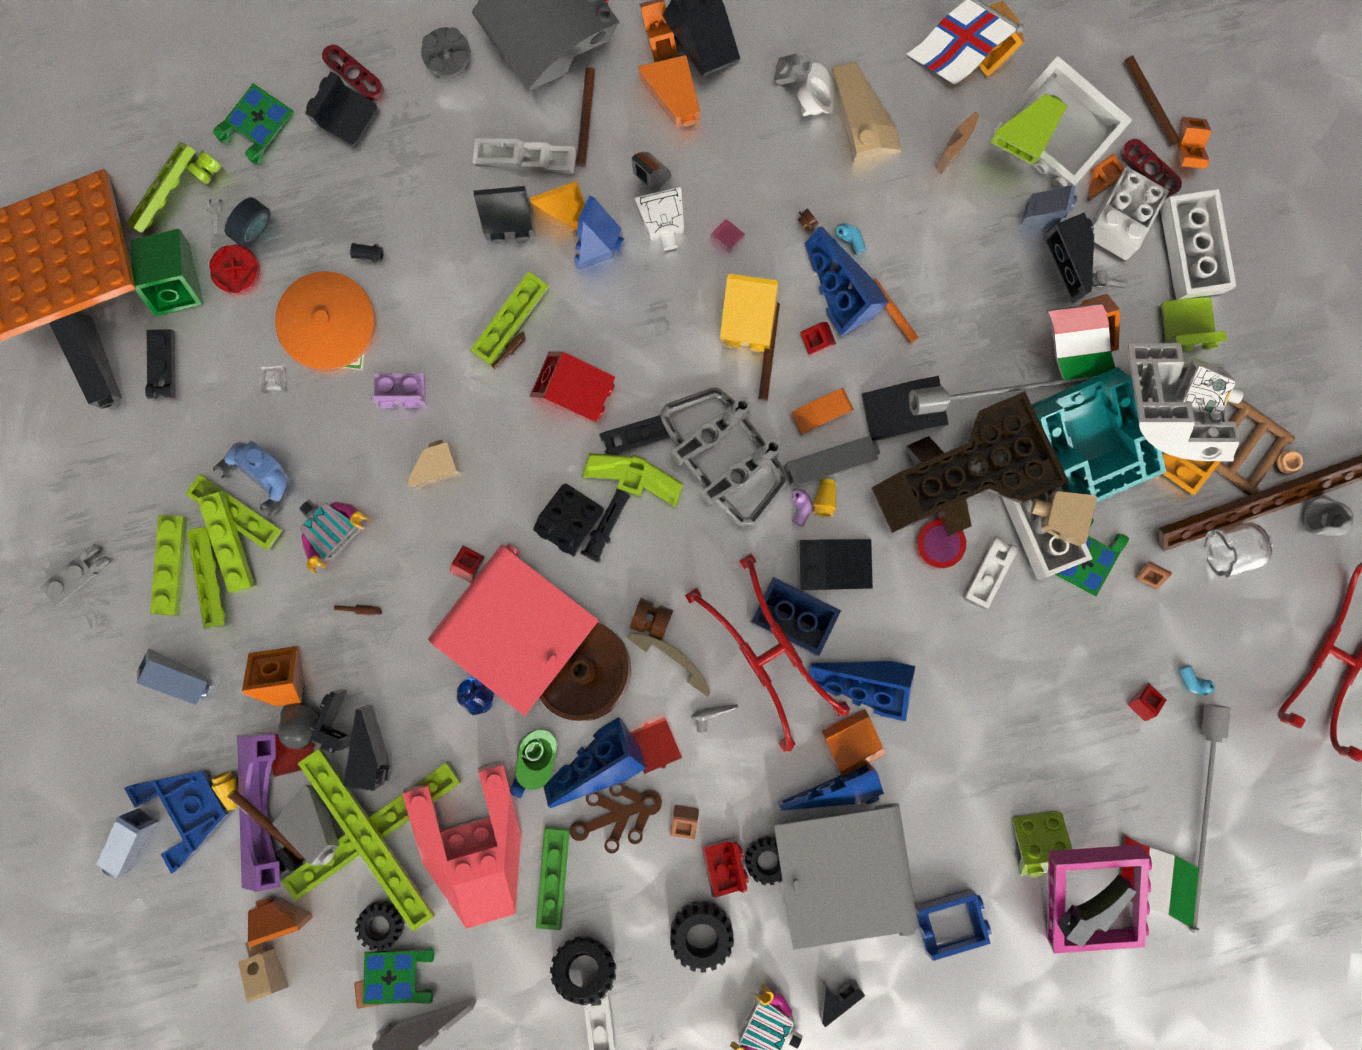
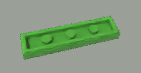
(552, 878)

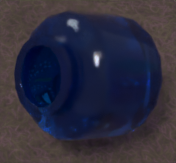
(474, 696)

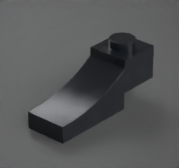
(1099, 912)

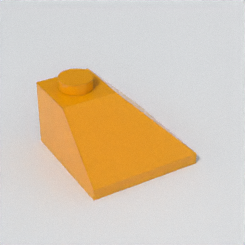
(1007, 47)
(560, 206)

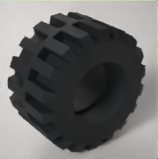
(701, 957)
(563, 961)

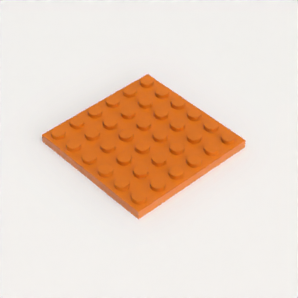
(61, 254)

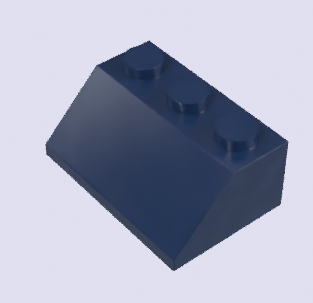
(801, 616)

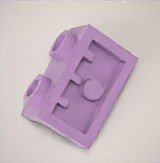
(399, 389)

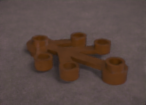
(620, 814)

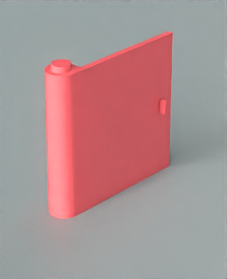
(512, 628)

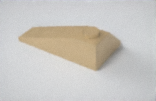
(865, 119)

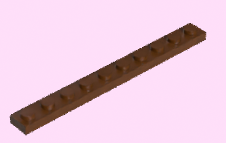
(1261, 503)

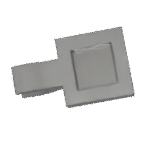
(789, 68)

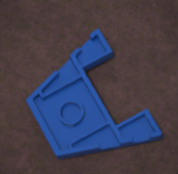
(190, 805)

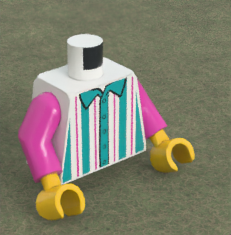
(768, 1024)

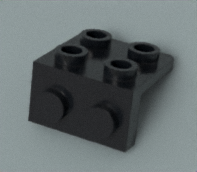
(340, 110)
(568, 519)
(323, 733)

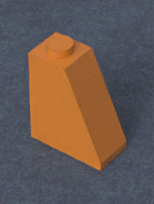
(672, 88)

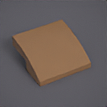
(957, 142)

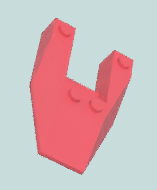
(475, 860)

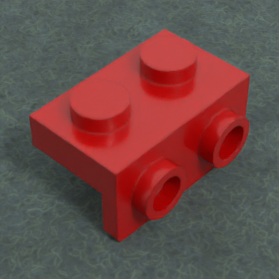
(725, 867)

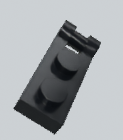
(160, 363)
(635, 435)

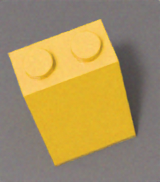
(749, 312)

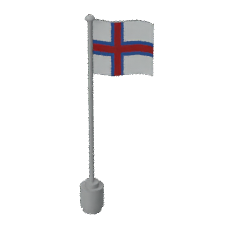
(964, 40)

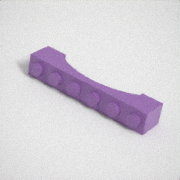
(258, 859)

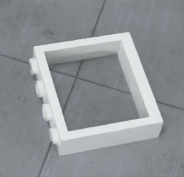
(1087, 96)

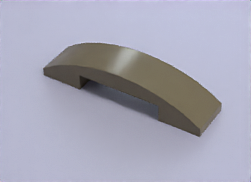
(696, 679)

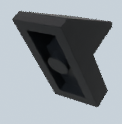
(834, 1006)

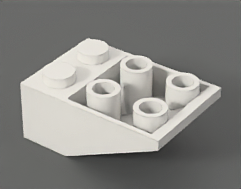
(1128, 213)

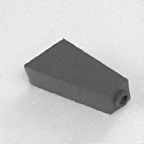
(831, 462)

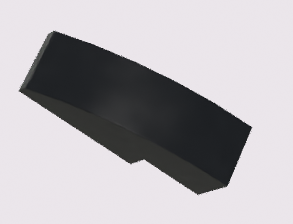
(650, 170)

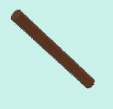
(1152, 100)
(585, 117)
(767, 362)
(262, 820)

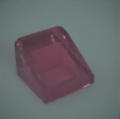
(727, 235)

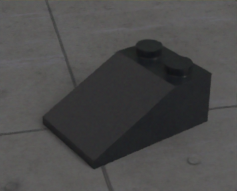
(703, 33)
(505, 214)
(1072, 252)
(890, 415)
(834, 564)
(367, 756)

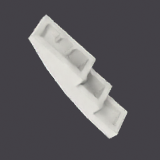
(524, 155)

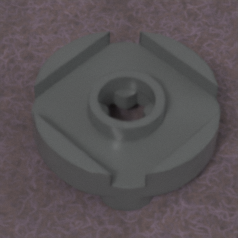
(435, 43)

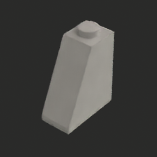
(309, 827)

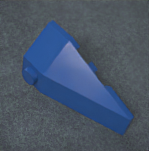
(597, 235)
(603, 763)

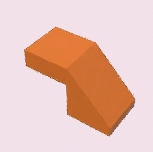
(657, 30)
(1193, 140)
(822, 411)

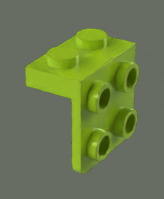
(1191, 324)
(1036, 837)

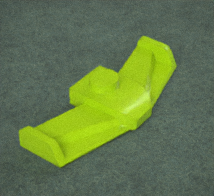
(633, 475)

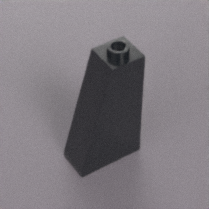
(87, 358)

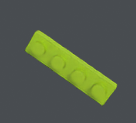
(167, 179)
(509, 318)
(245, 518)
(225, 541)
(168, 565)
(205, 578)

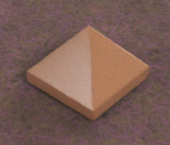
(1153, 575)

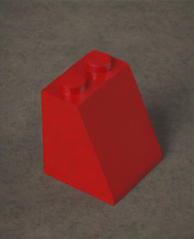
(573, 386)

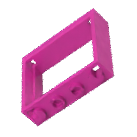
(1098, 858)

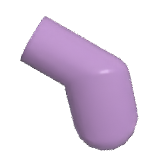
(803, 506)

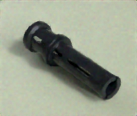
(600, 536)

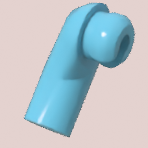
(852, 235)
(1196, 684)

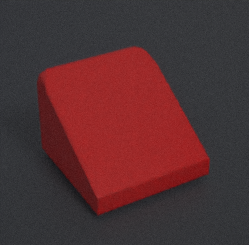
(818, 337)
(466, 564)
(1147, 702)

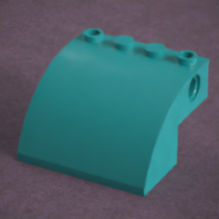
(1099, 436)

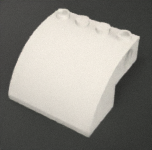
(1172, 425)

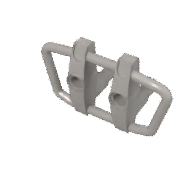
(718, 428)

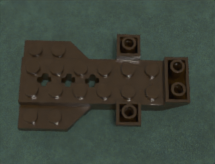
(945, 480)

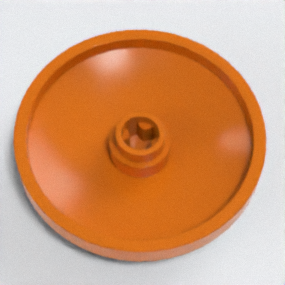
(325, 320)

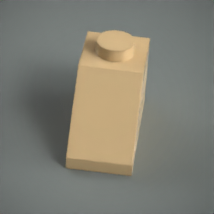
(433, 464)

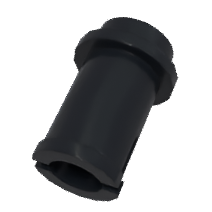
(367, 252)

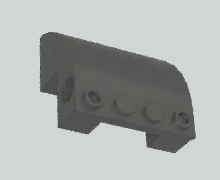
(544, 35)

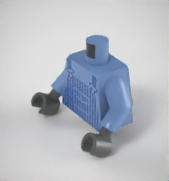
(260, 468)

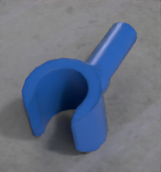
(516, 789)

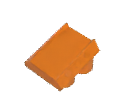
(853, 742)

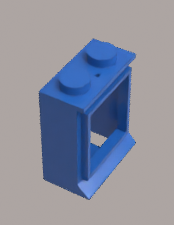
(980, 926)

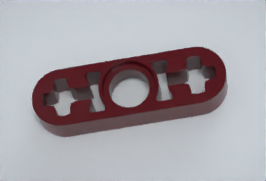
(349, 62)
(1143, 150)

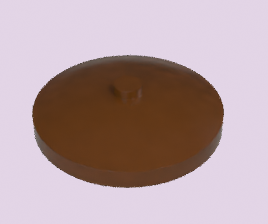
(591, 679)

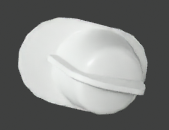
(817, 92)

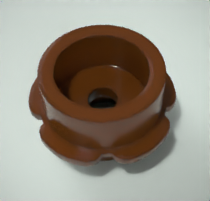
(807, 220)

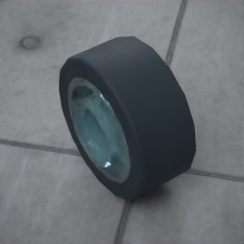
(247, 221)

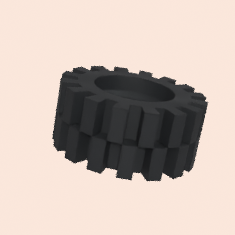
(751, 860)
(364, 926)

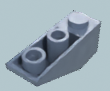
(1048, 207)

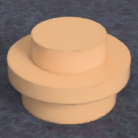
(1289, 462)

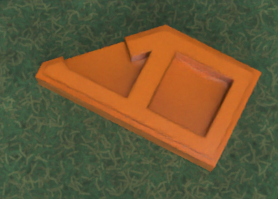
(1104, 176)

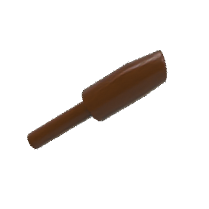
(510, 348)
(360, 609)

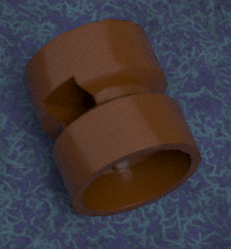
(659, 622)

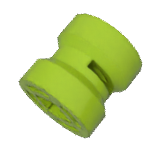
(210, 165)

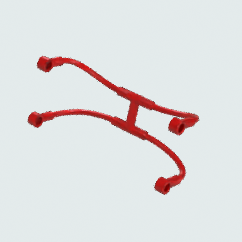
(757, 663)
(1355, 665)

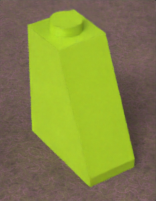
(1031, 129)

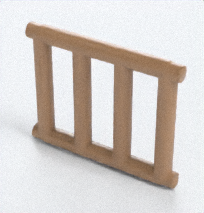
(1263, 424)

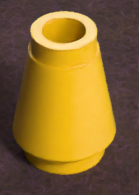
(825, 499)
(222, 786)

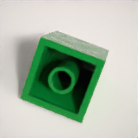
(165, 272)

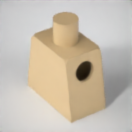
(1066, 515)
(261, 973)

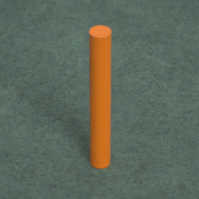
(898, 317)

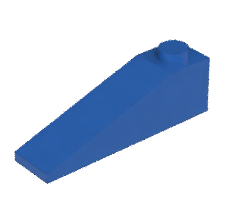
(848, 289)
(877, 684)
(854, 788)

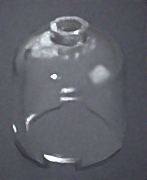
(1238, 549)

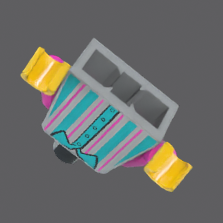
(328, 530)

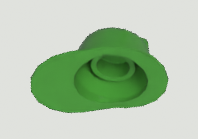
(535, 759)

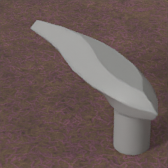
(710, 713)

